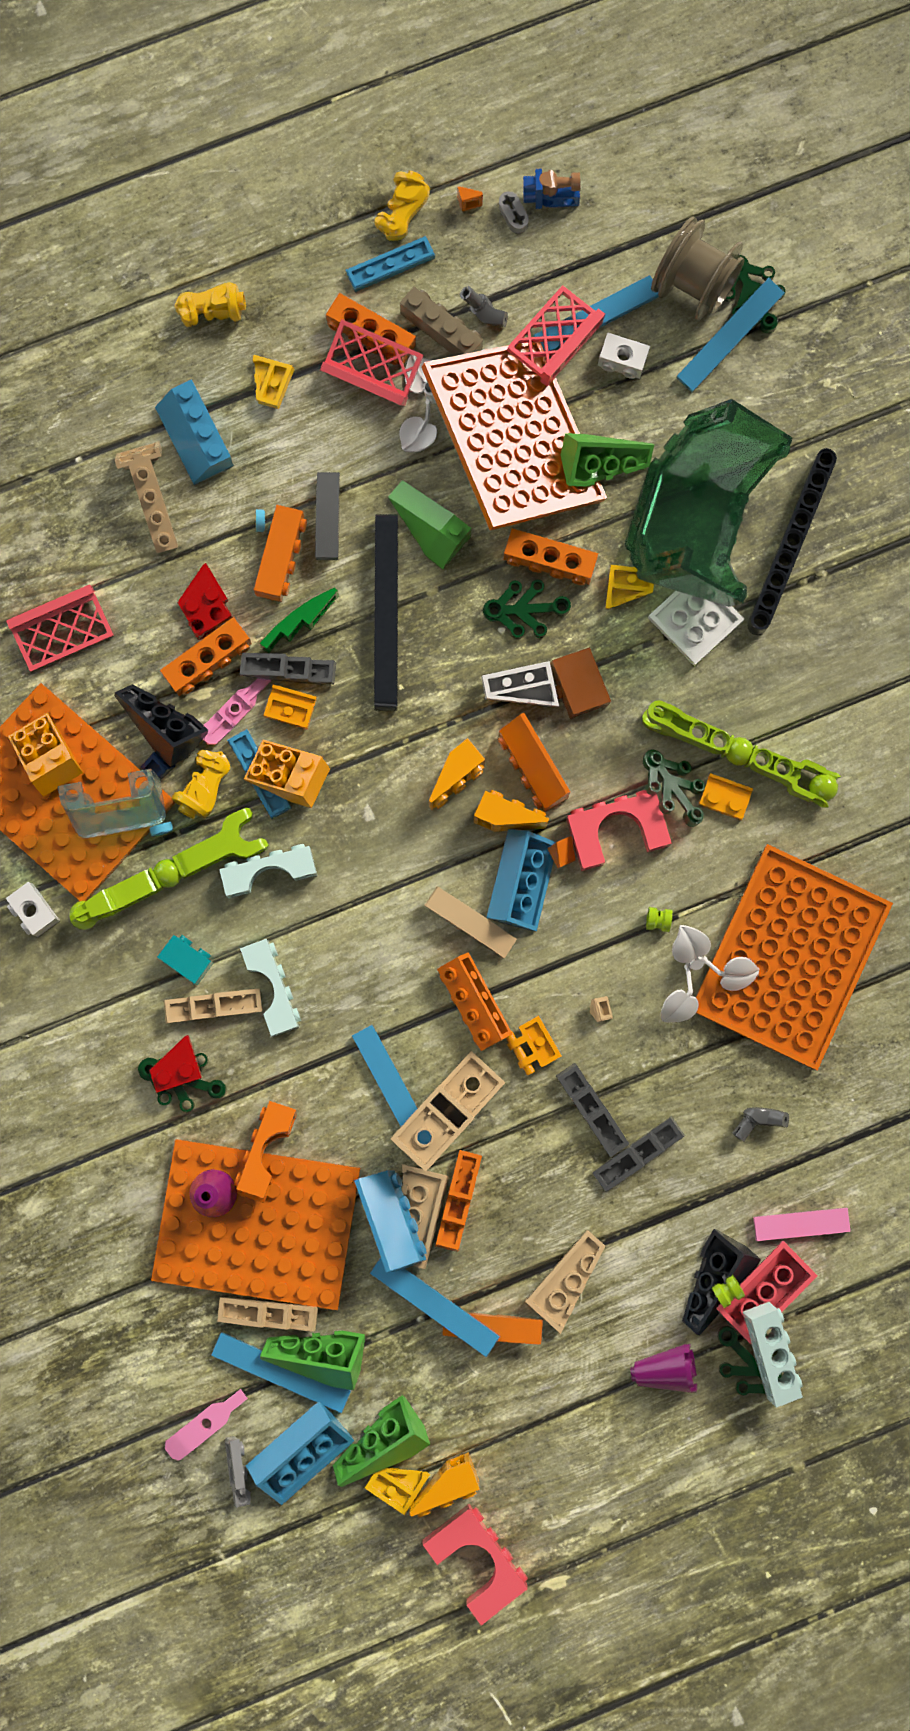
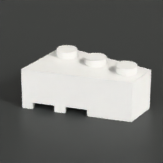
(522, 685)

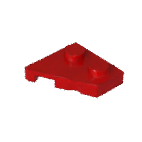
(201, 593)
(176, 1067)

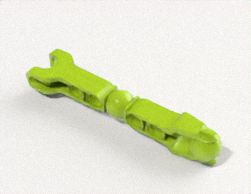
(741, 752)
(169, 872)

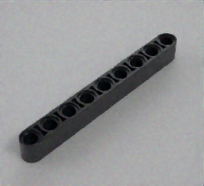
(798, 533)
(386, 613)

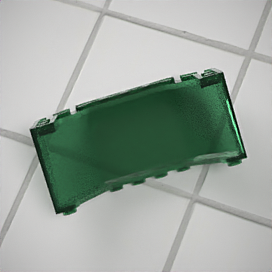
(698, 499)

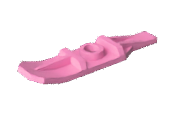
(225, 720)
(194, 1433)

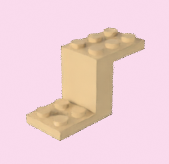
(447, 1111)

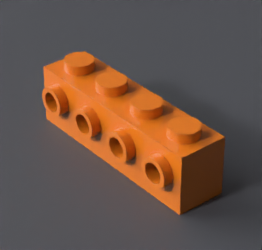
(279, 553)
(474, 1001)

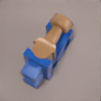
(551, 190)

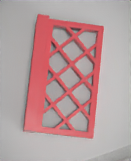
(573, 343)
(362, 380)
(53, 609)

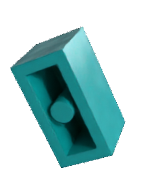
(185, 959)

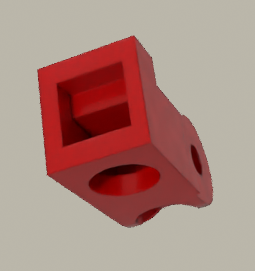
(210, 619)

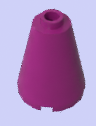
(221, 1190)
(667, 1370)

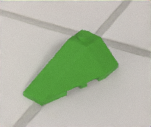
(598, 458)
(433, 526)
(324, 1358)
(390, 1440)

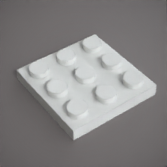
(694, 624)

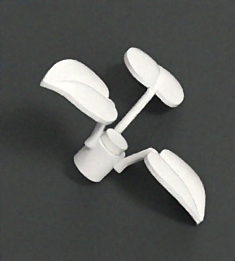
(415, 433)
(689, 949)

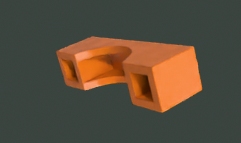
(275, 1124)

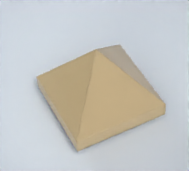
(601, 1009)

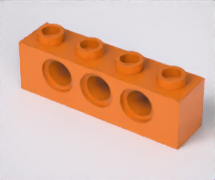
(346, 308)
(542, 546)
(211, 644)

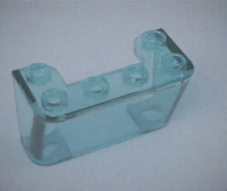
(138, 811)

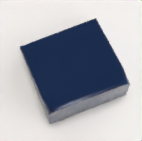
(157, 765)

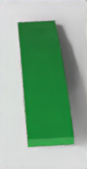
(306, 614)

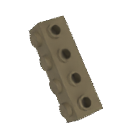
(439, 324)

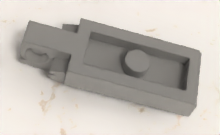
(236, 1471)

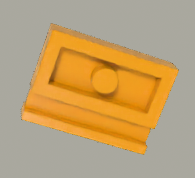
(290, 706)
(725, 796)

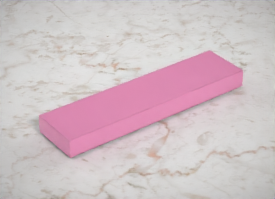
(801, 1224)

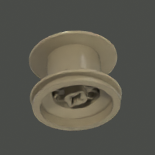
(698, 268)

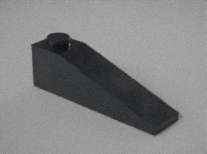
(165, 729)
(720, 1260)

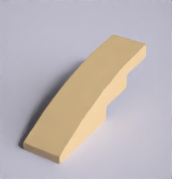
(470, 922)
(212, 1006)
(267, 1314)

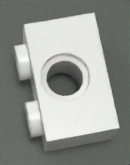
(634, 351)
(44, 916)

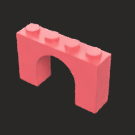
(641, 808)
(468, 1529)

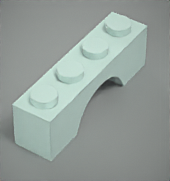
(240, 877)
(261, 958)

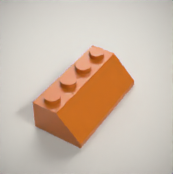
(534, 763)

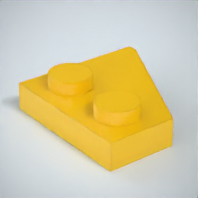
(271, 380)
(625, 586)
(397, 1486)

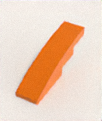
(458, 1200)
(509, 1328)

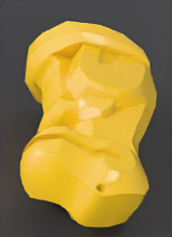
(408, 199)
(217, 302)
(201, 792)

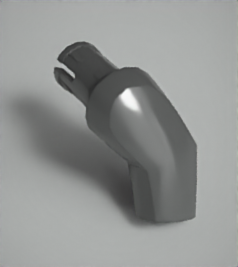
(483, 308)
(760, 1116)

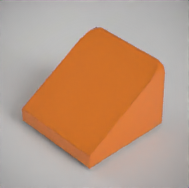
(469, 198)
(562, 852)

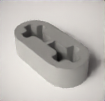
(517, 209)

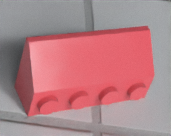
(775, 1280)

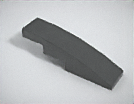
(327, 515)
(287, 669)
(592, 1110)
(638, 1154)

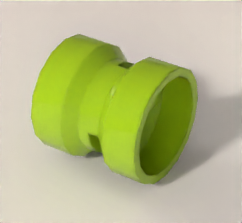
(659, 919)
(728, 1291)

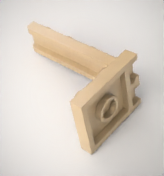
(140, 464)

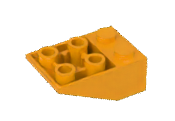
(45, 755)
(461, 765)
(288, 772)
(500, 814)
(453, 1480)

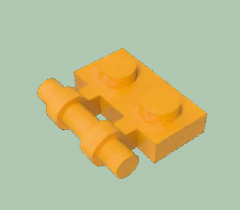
(540, 1043)

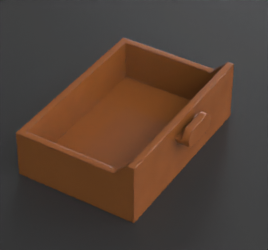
(579, 683)

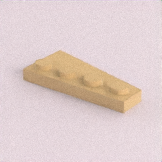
(425, 1197)
(561, 1288)

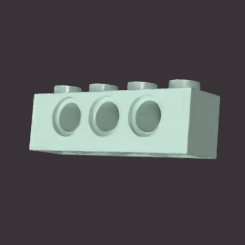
(787, 1387)

